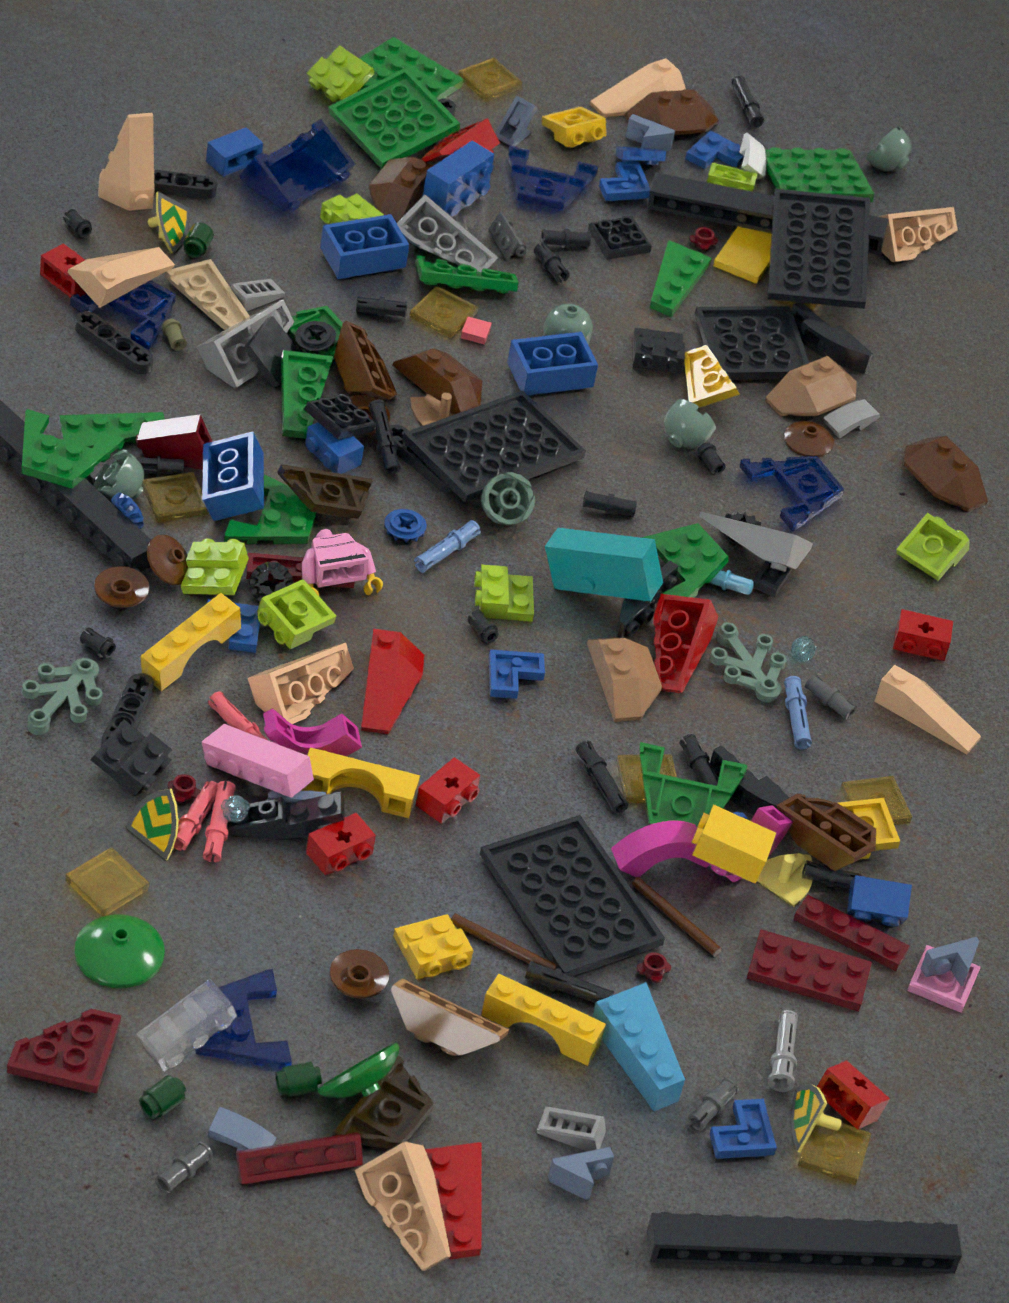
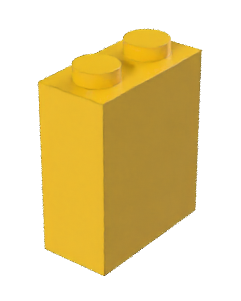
(732, 843)

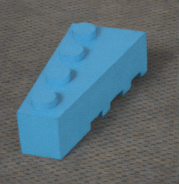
(641, 1045)

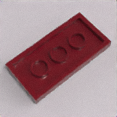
(809, 970)

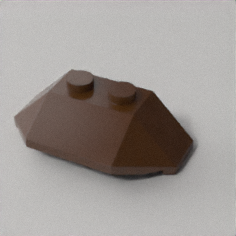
(678, 110)
(399, 186)
(362, 365)
(441, 373)
(946, 472)
(828, 830)

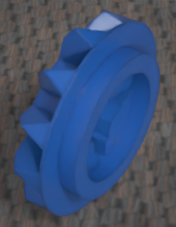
(129, 509)
(408, 519)

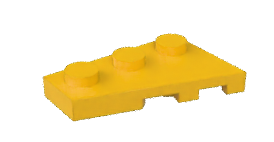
(706, 378)

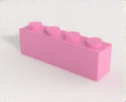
(257, 760)

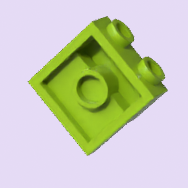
(339, 74)
(731, 177)
(342, 210)
(934, 546)
(214, 567)
(504, 594)
(294, 614)

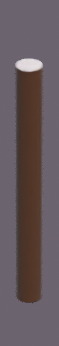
(676, 916)
(499, 942)

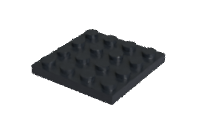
(752, 340)

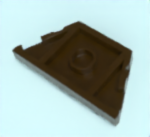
(327, 491)
(390, 1112)

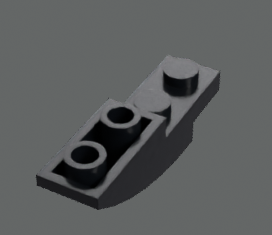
(831, 342)
(637, 612)
(750, 792)
(284, 821)

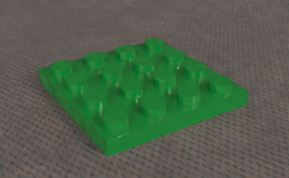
(396, 55)
(394, 117)
(817, 171)

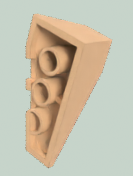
(652, 78)
(130, 169)
(916, 231)
(118, 274)
(302, 683)
(923, 707)
(407, 1198)

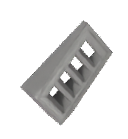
(251, 293)
(582, 1139)

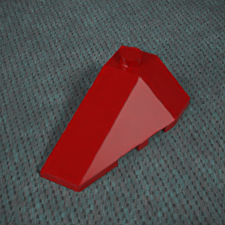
(479, 132)
(681, 637)
(392, 675)

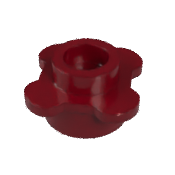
(703, 238)
(183, 788)
(654, 967)

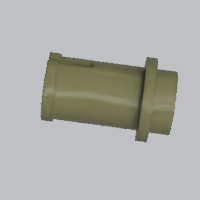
(172, 329)

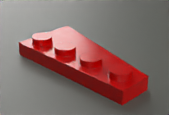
(460, 1195)

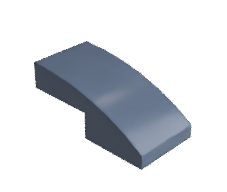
(239, 1131)

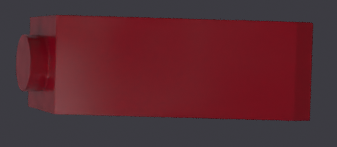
(175, 439)

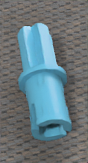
(733, 582)

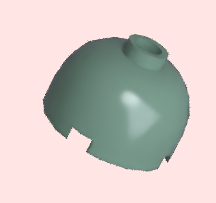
(891, 151)
(568, 319)
(687, 426)
(122, 476)
(508, 499)

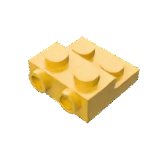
(575, 126)
(876, 814)
(433, 946)

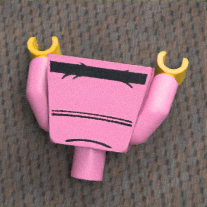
(338, 561)

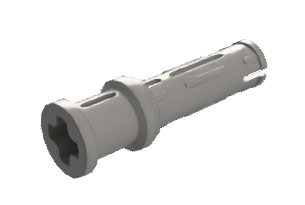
(783, 1060)

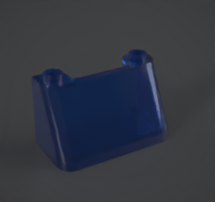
(299, 168)

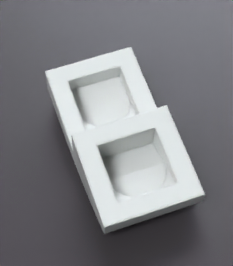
(754, 156)

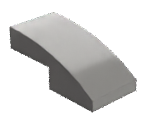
(850, 416)

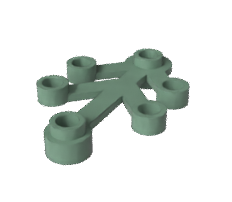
(81, 671)
(766, 687)

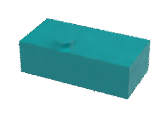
(604, 564)

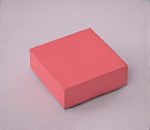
(476, 330)

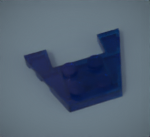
(547, 186)
(145, 304)
(806, 482)
(239, 1037)

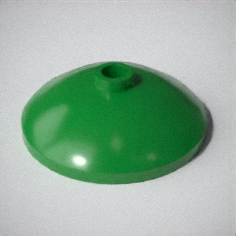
(116, 960)
(363, 1075)

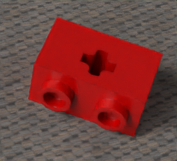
(55, 267)
(923, 635)
(448, 790)
(340, 844)
(852, 1094)

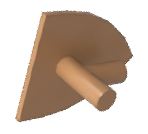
(430, 409)

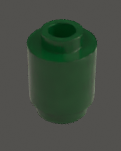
(198, 240)
(298, 1079)
(162, 1097)

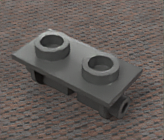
(506, 237)

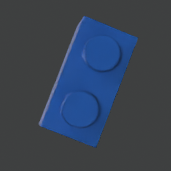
(233, 151)
(335, 454)
(879, 900)

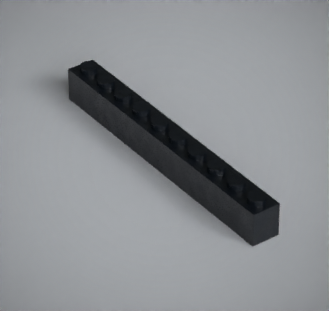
(731, 206)
(80, 505)
(803, 1242)

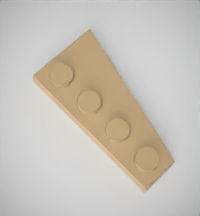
(208, 291)

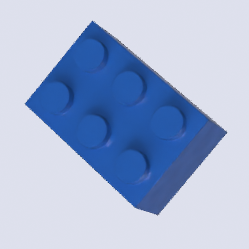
(460, 178)
(364, 246)
(552, 363)
(233, 476)

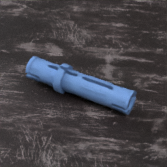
(455, 540)
(796, 705)

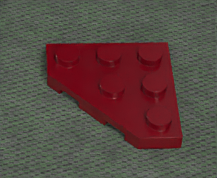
(68, 1052)

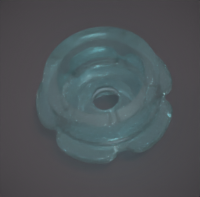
(803, 648)
(235, 808)

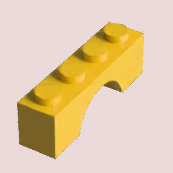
(168, 657)
(391, 787)
(574, 1031)

